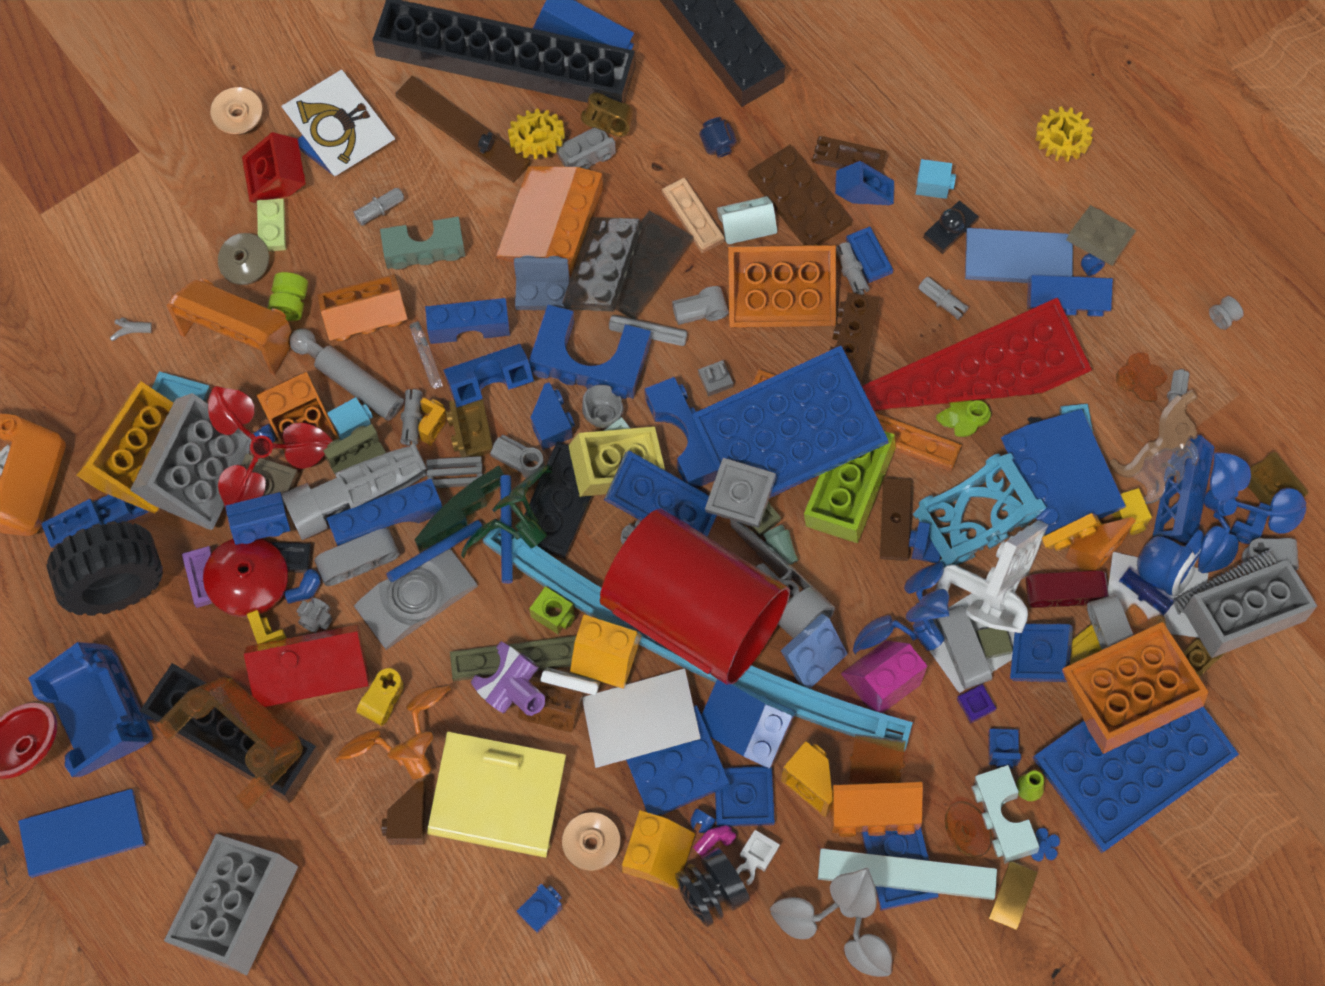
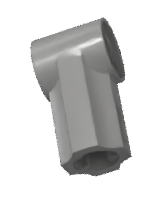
(708, 305)
(517, 455)

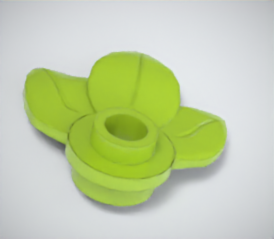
(961, 417)

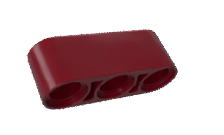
(1065, 588)

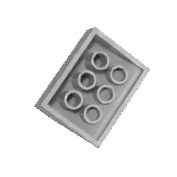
(187, 463)
(231, 903)

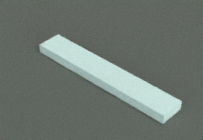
(911, 873)

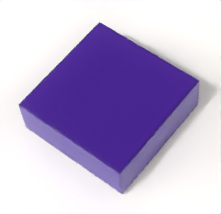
(976, 703)

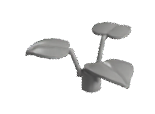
(856, 898)

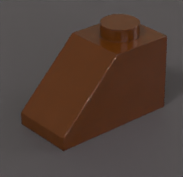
(407, 818)

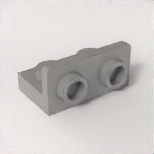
(586, 149)

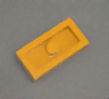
(1082, 527)

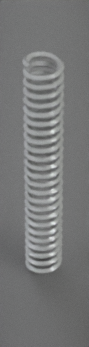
(1181, 601)

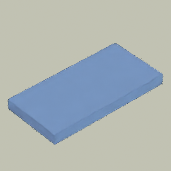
(1016, 255)

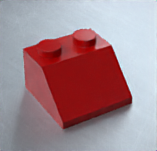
(273, 168)

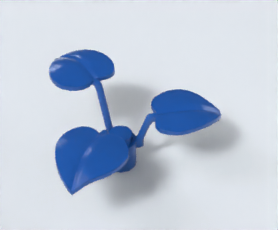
(1227, 478)
(929, 607)

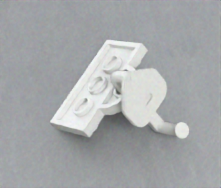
(1001, 583)

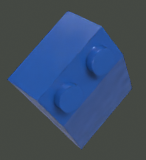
(747, 722)

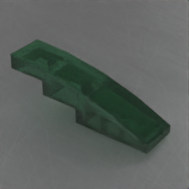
(454, 513)

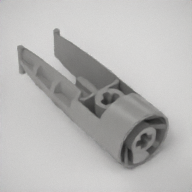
(353, 488)
(804, 605)

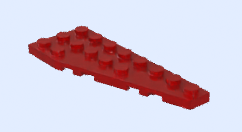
(1004, 361)

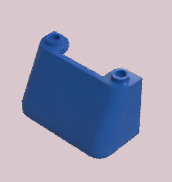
(93, 706)

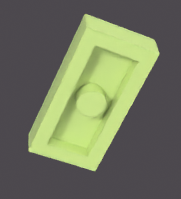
(272, 223)

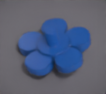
(1045, 845)

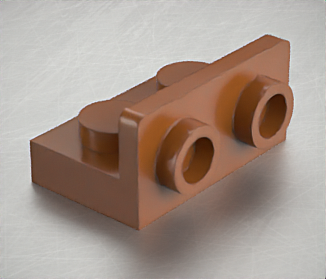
(559, 707)

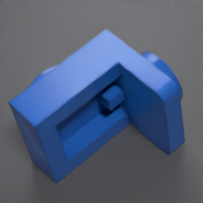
(922, 545)

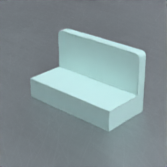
(747, 220)

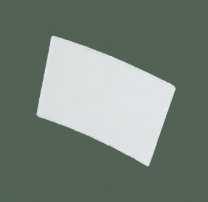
(1175, 623)

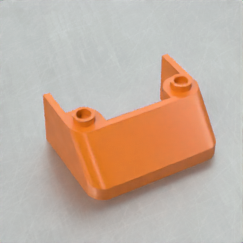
(233, 318)
(27, 474)

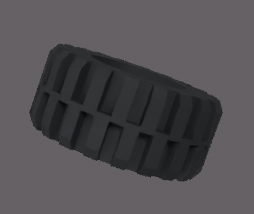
(104, 568)

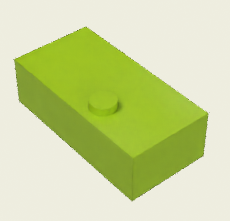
(847, 494)

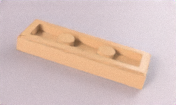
(693, 215)

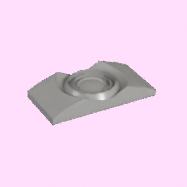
(409, 602)

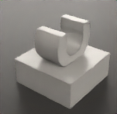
(715, 378)

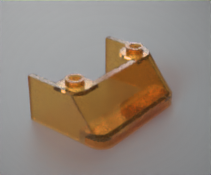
(274, 744)

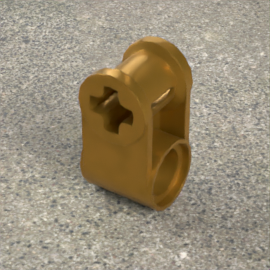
(607, 115)

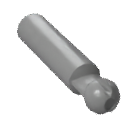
(348, 375)

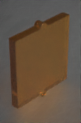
(876, 760)

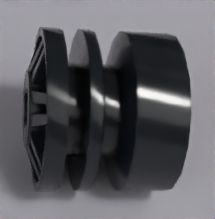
(713, 886)

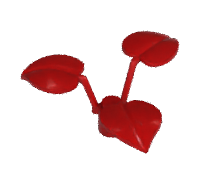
(231, 410)

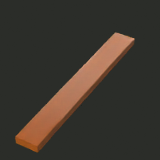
(909, 439)

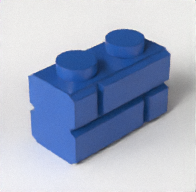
(257, 518)

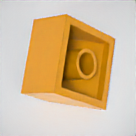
(604, 651)
(809, 777)
(657, 849)

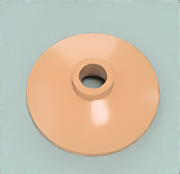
(236, 101)
(588, 827)

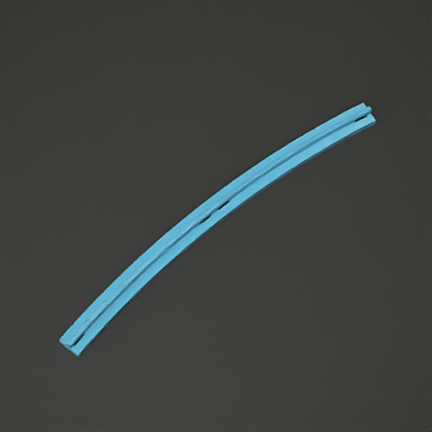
(808, 703)

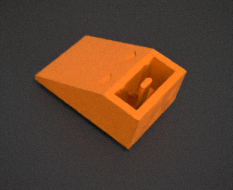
(292, 403)

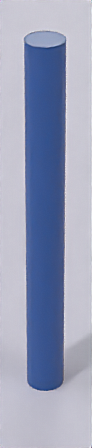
(506, 538)
(433, 551)

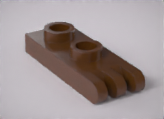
(842, 154)

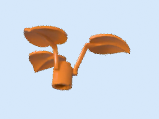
(409, 753)

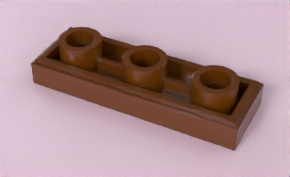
(895, 504)

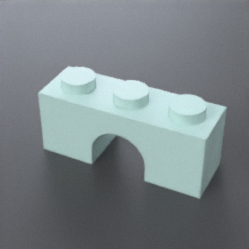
(1011, 839)

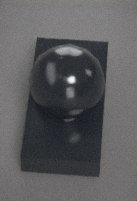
(950, 227)

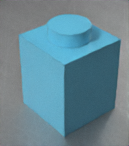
(935, 179)
(349, 417)

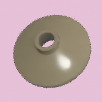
(253, 263)

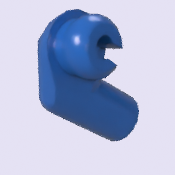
(306, 588)

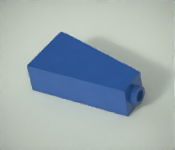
(580, 22)

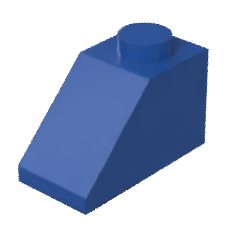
(864, 185)

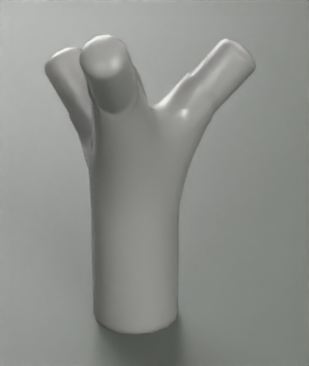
(131, 327)

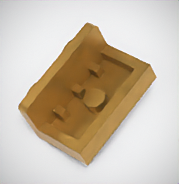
(471, 429)
(1271, 477)

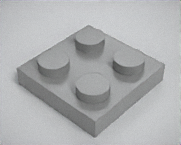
(740, 492)

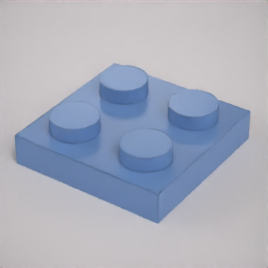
(814, 651)

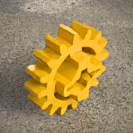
(536, 133)
(1061, 136)

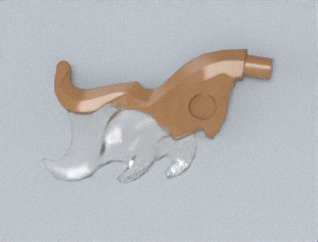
(1168, 453)

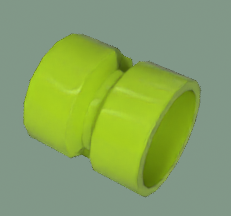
(287, 294)

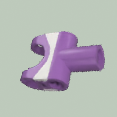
(511, 683)

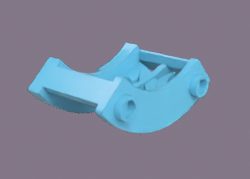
(1018, 513)

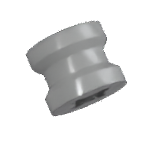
(1226, 312)

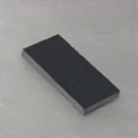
(558, 503)

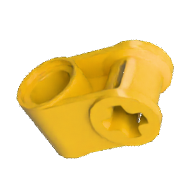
(378, 701)

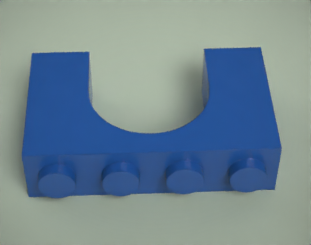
(620, 372)

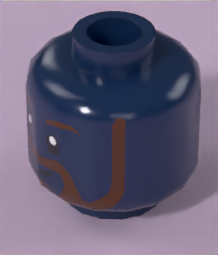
(717, 137)

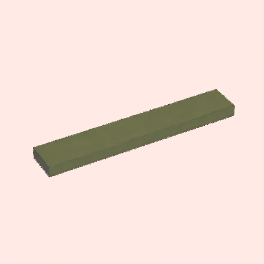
(486, 661)

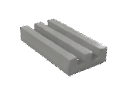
(454, 462)

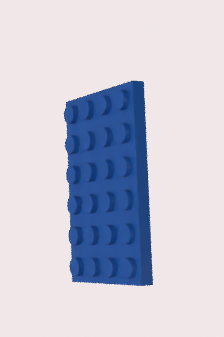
(795, 422)
(1136, 780)

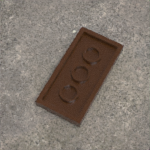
(799, 197)

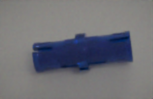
(1146, 591)

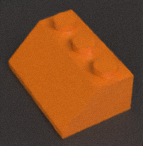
(362, 308)
(876, 808)

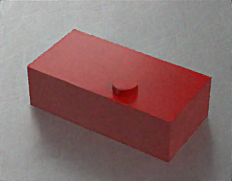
(307, 666)

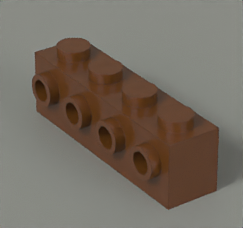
(856, 329)

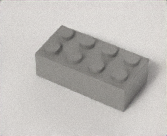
(1249, 608)

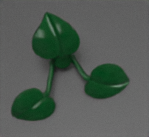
(527, 527)

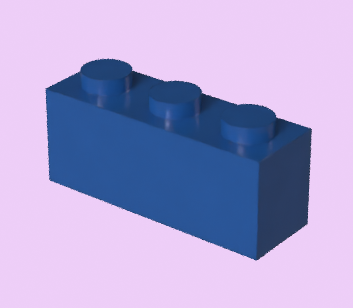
(1074, 293)

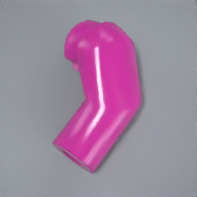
(713, 836)

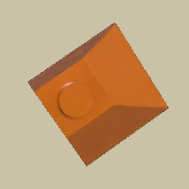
(1095, 550)

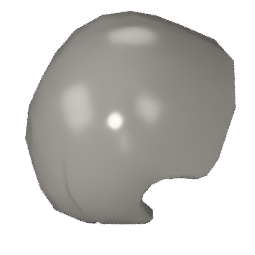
(601, 406)

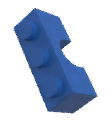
(484, 316)
(503, 366)

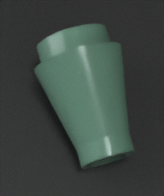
(781, 542)

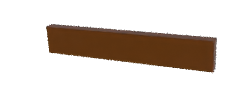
(461, 128)

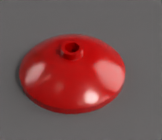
(249, 591)
(25, 738)

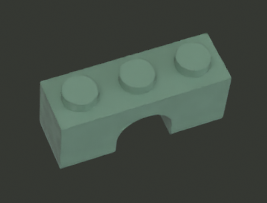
(402, 251)

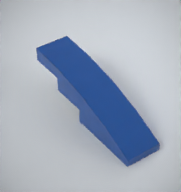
(88, 514)

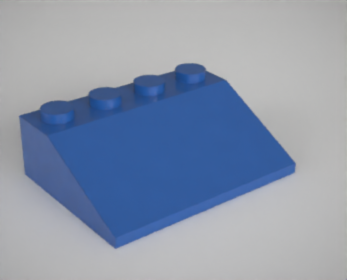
(1064, 469)

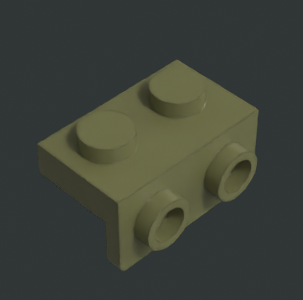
(354, 449)

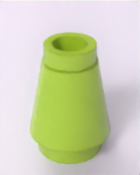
(1027, 790)

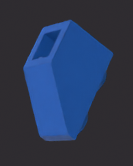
(549, 419)

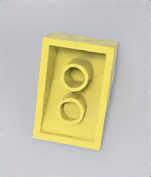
(599, 454)

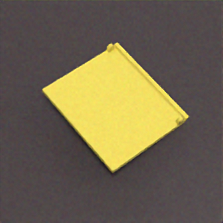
(496, 794)

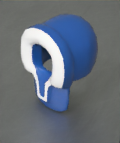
(1168, 563)

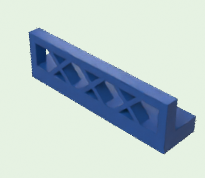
(1192, 492)

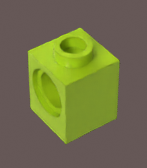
(549, 599)

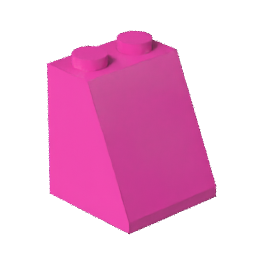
(886, 675)

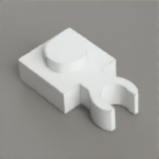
(758, 854)

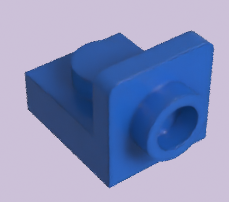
(1253, 526)
(1003, 748)
(540, 908)

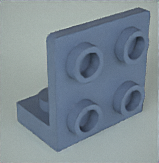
(540, 282)

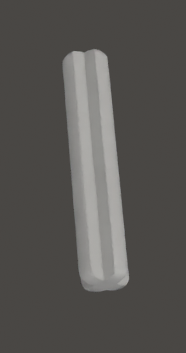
(658, 332)

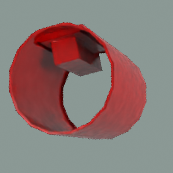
(693, 596)

